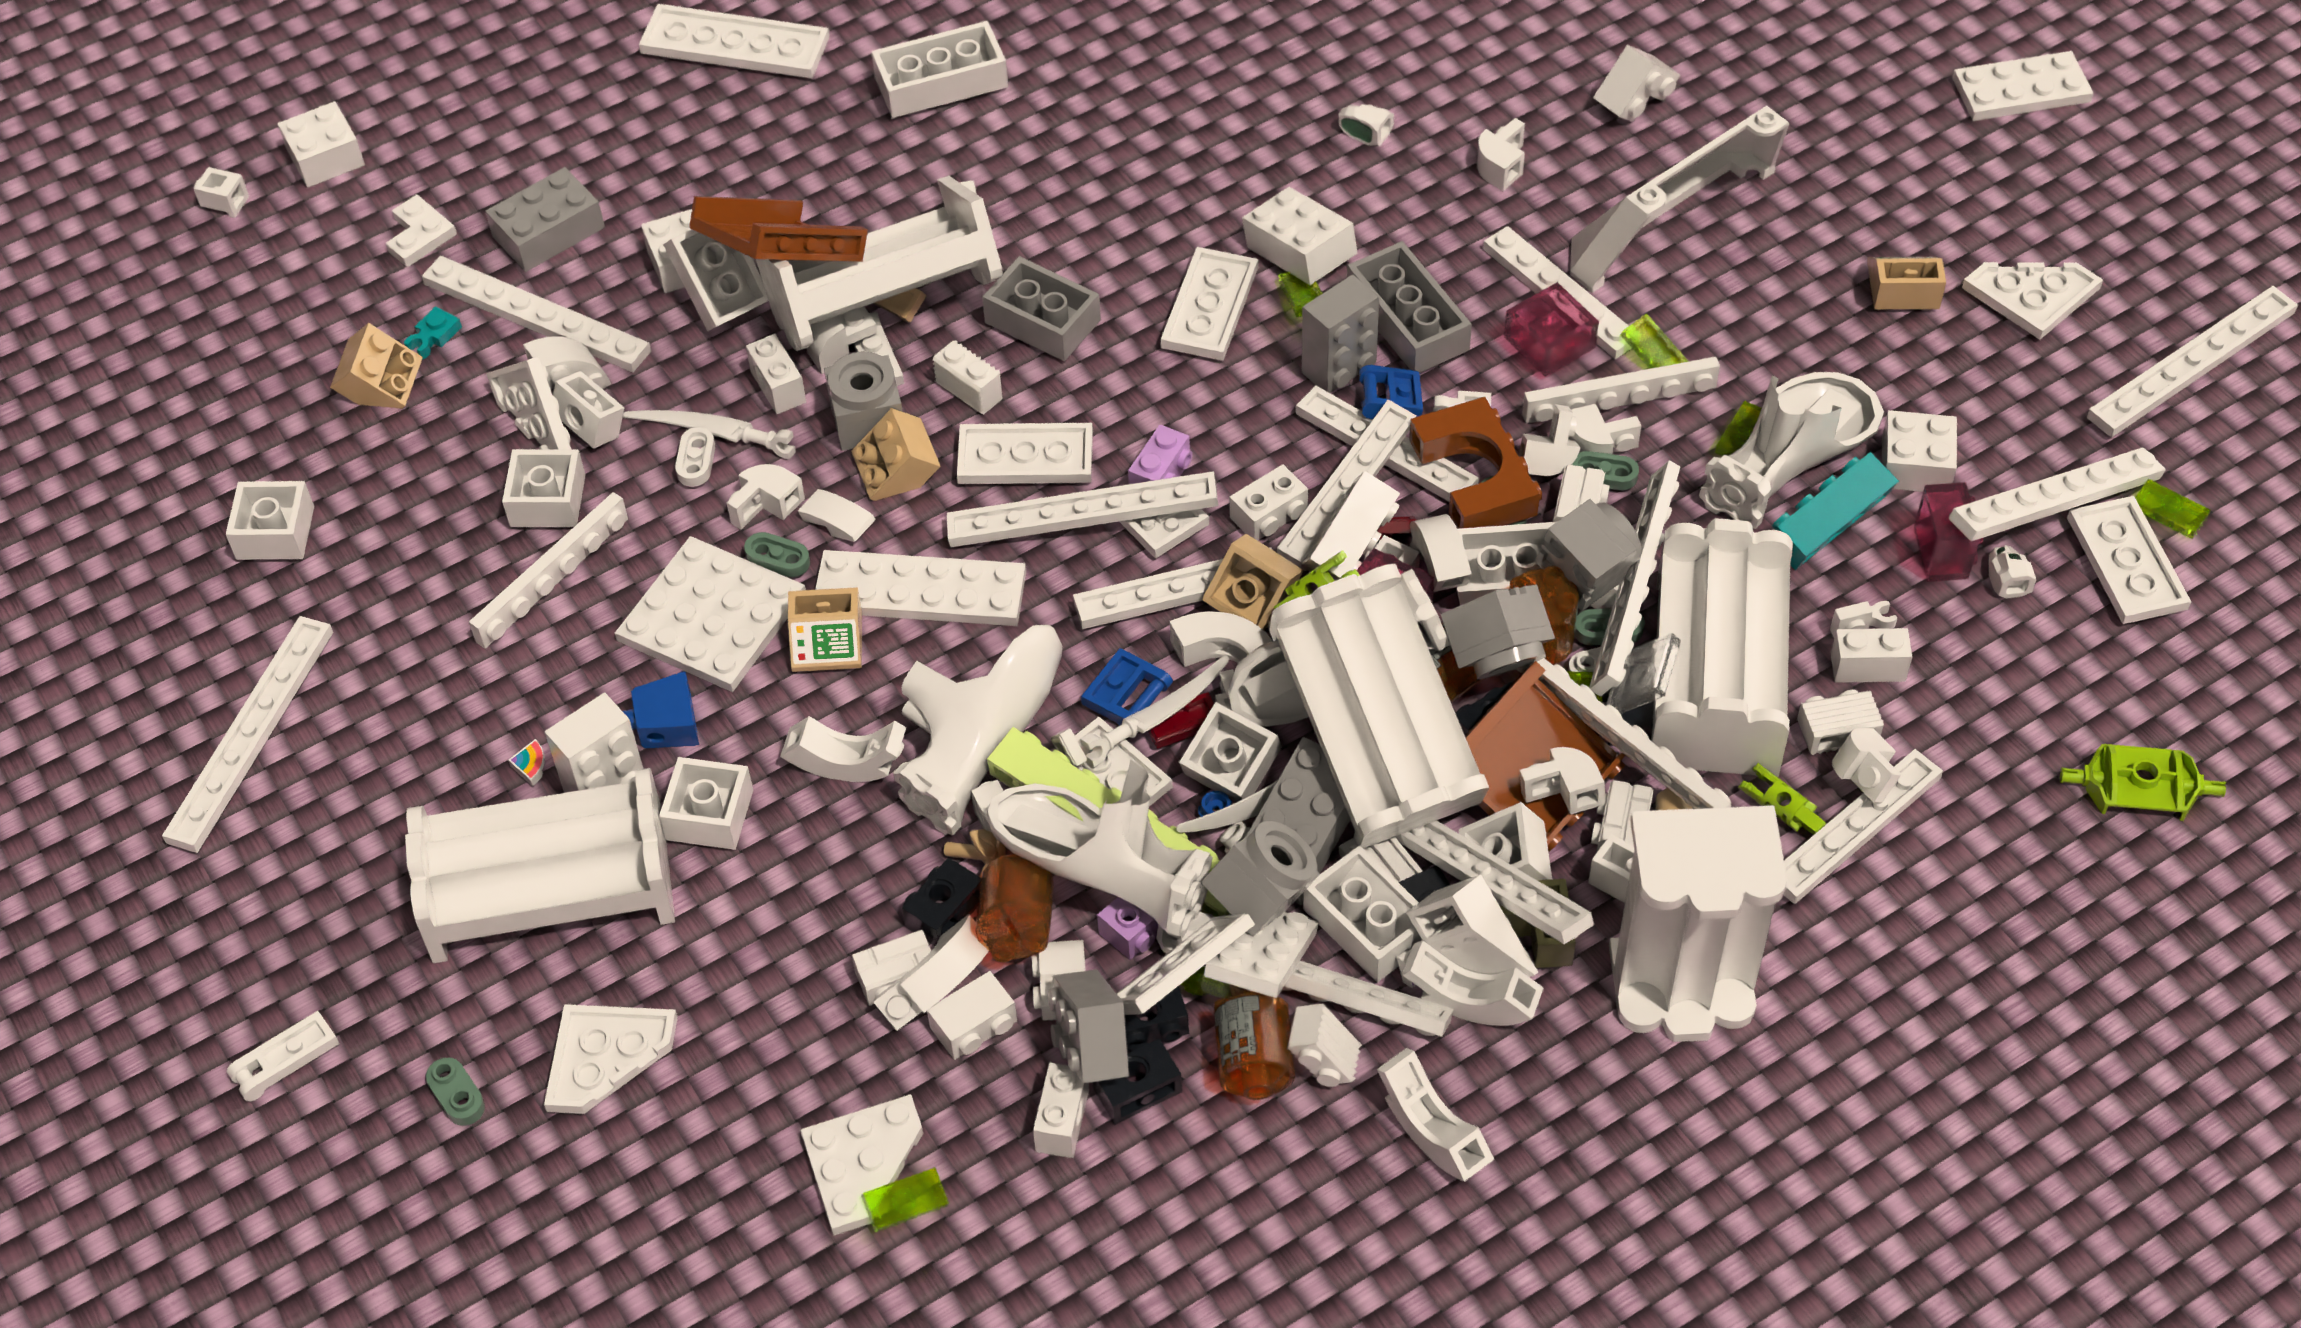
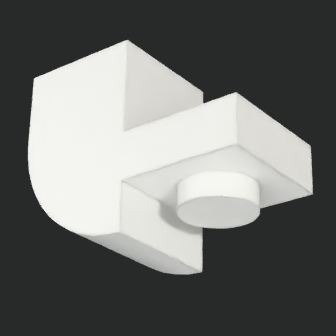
(1500, 155)
(836, 333)
(1603, 437)
(1551, 454)
(765, 488)
(1866, 762)
(1567, 773)

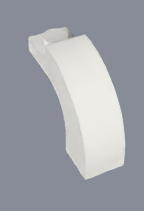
(1442, 550)
(1214, 636)
(843, 755)
(934, 976)
(1474, 996)
(1429, 1123)

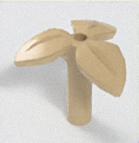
(985, 848)

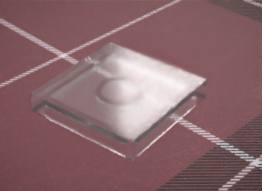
(1646, 674)

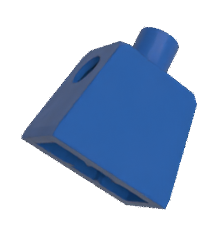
(664, 713)

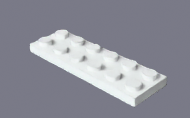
(734, 40)
(928, 586)

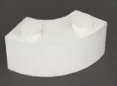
(565, 357)

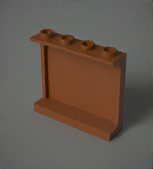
(774, 230)
(1520, 733)

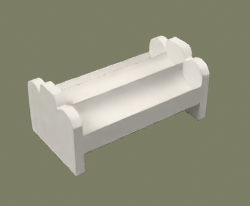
(893, 263)
(1729, 683)
(1377, 705)
(538, 863)
(1696, 918)

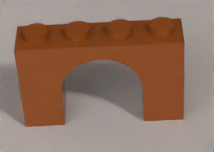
(1477, 430)

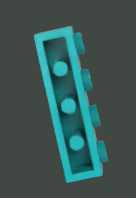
(1835, 507)

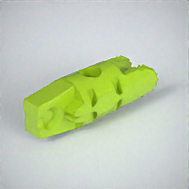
(1319, 576)
(1796, 814)

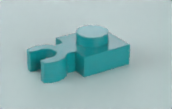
(433, 329)

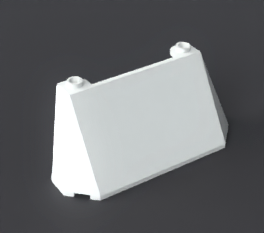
(1745, 147)

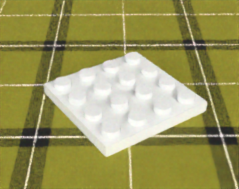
(709, 614)

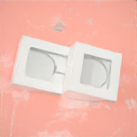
(838, 514)

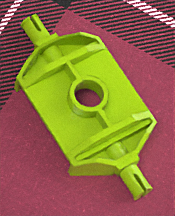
(2114, 781)

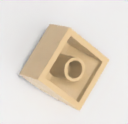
(1251, 581)

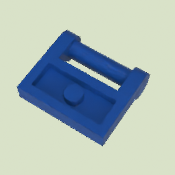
(1401, 387)
(1119, 681)

